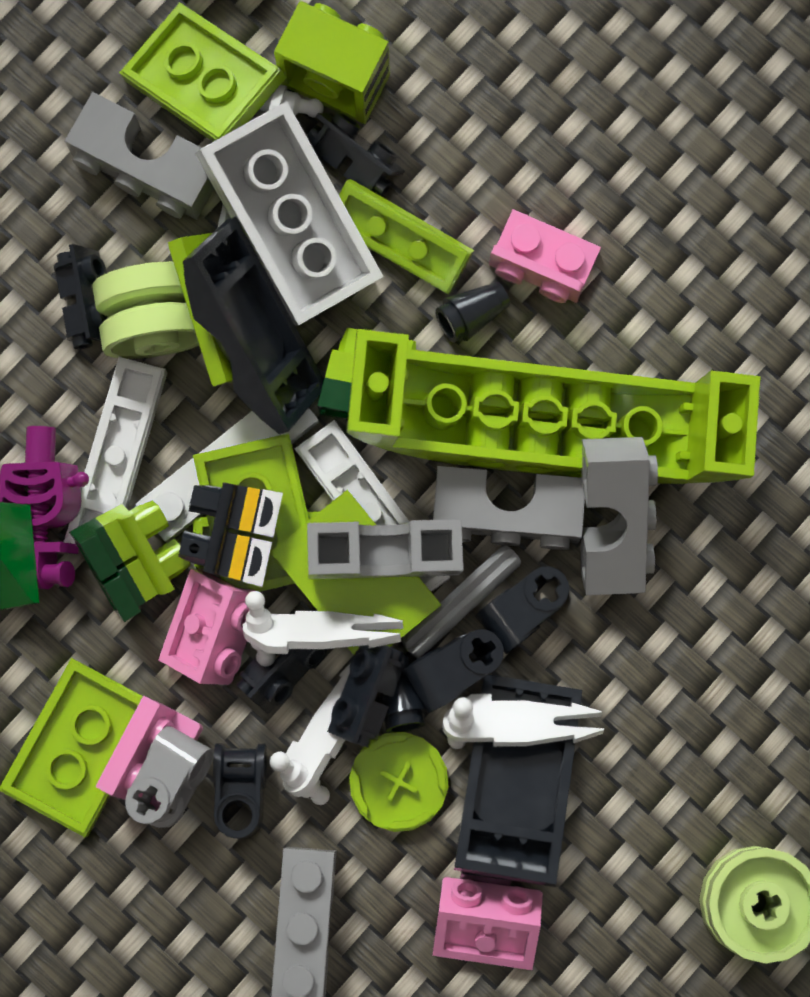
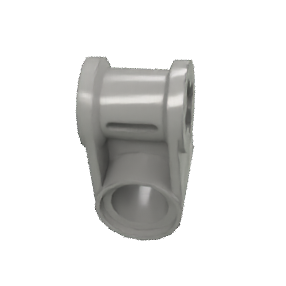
(170, 772)

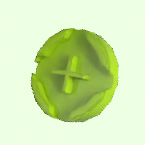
(398, 782)

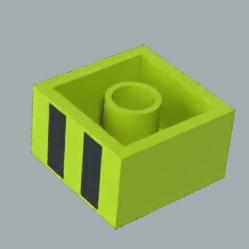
(333, 60)

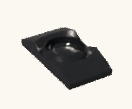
(252, 327)
(517, 795)

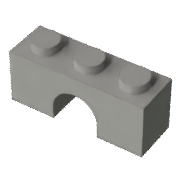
(104, 142)
(618, 477)
(551, 516)
(372, 551)
(303, 922)

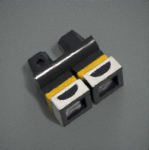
(226, 552)

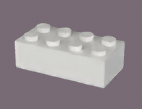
(289, 213)

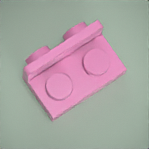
(543, 257)
(207, 630)
(135, 742)
(488, 923)

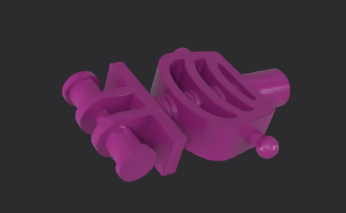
(40, 474)

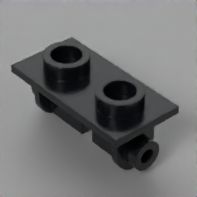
(341, 140)
(75, 275)
(275, 683)
(356, 712)

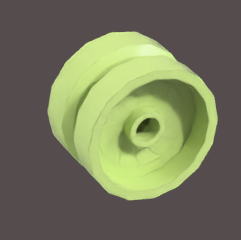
(143, 311)
(732, 889)

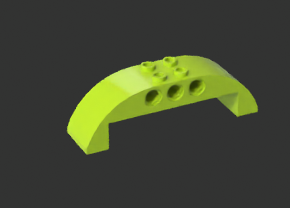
(538, 414)

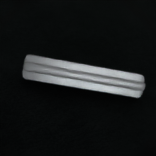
(461, 601)

